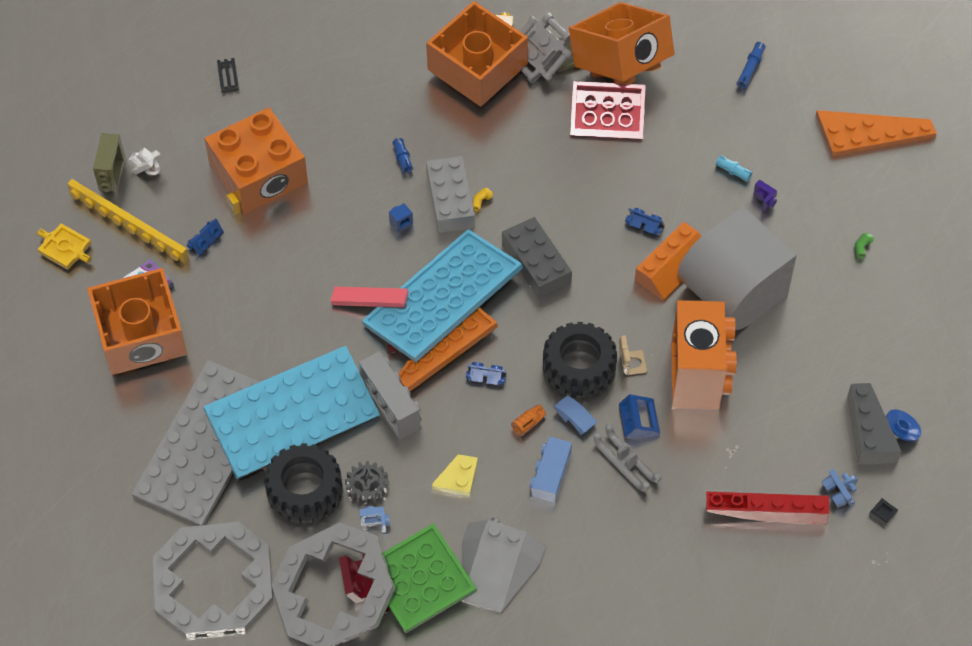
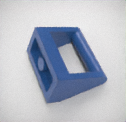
(631, 418)

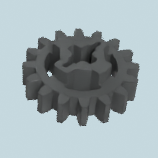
(358, 477)

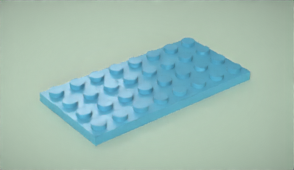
(443, 295)
(291, 409)

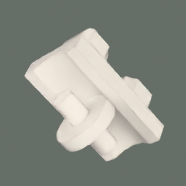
(145, 162)

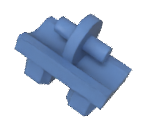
(833, 481)

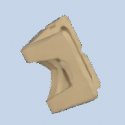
(626, 355)

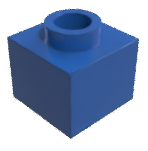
(400, 217)

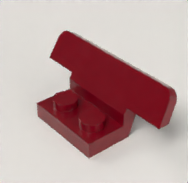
(355, 585)

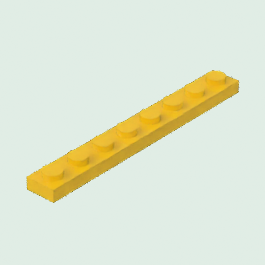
(131, 223)

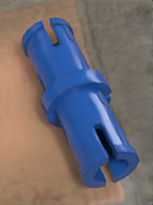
(402, 155)

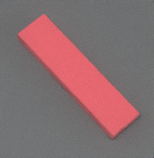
(369, 296)

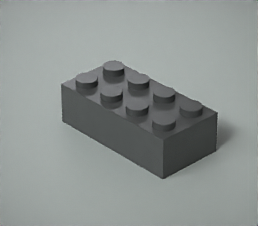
(541, 261)

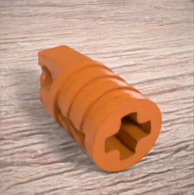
(528, 420)

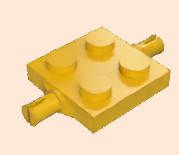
(64, 246)

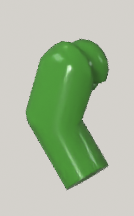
(860, 244)

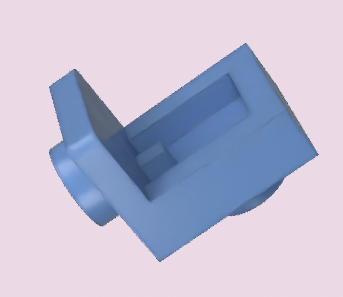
(374, 515)

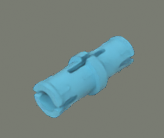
(734, 168)

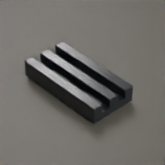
(226, 63)

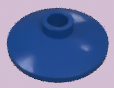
(903, 425)

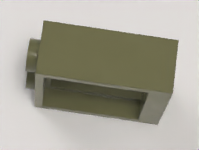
(109, 162)

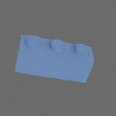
(551, 469)

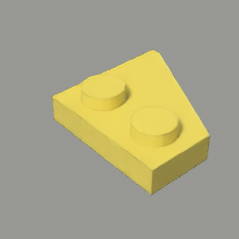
(457, 476)

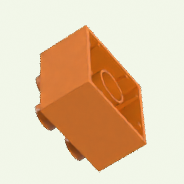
(477, 53)

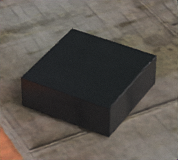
(883, 512)

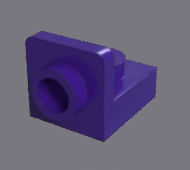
(766, 194)

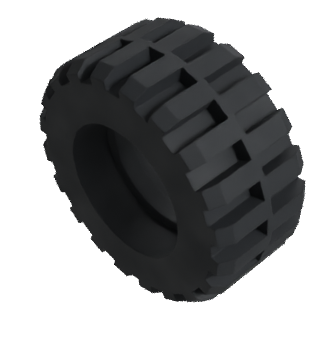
(579, 338)
(300, 460)

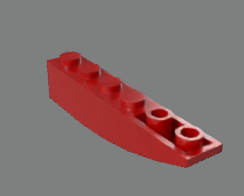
(770, 507)

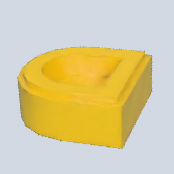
(233, 203)

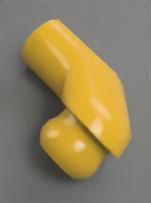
(483, 194)

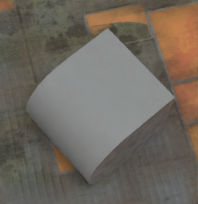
(739, 266)

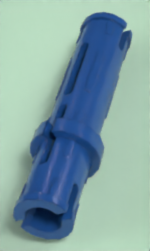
(753, 59)

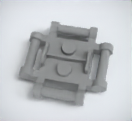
(544, 48)

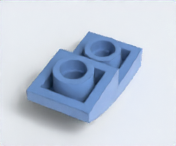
(575, 413)

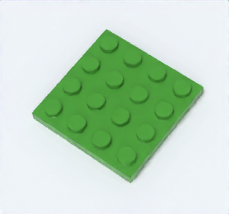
(425, 578)

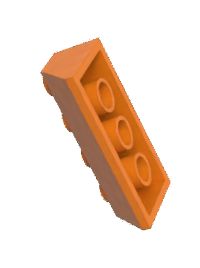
(660, 269)

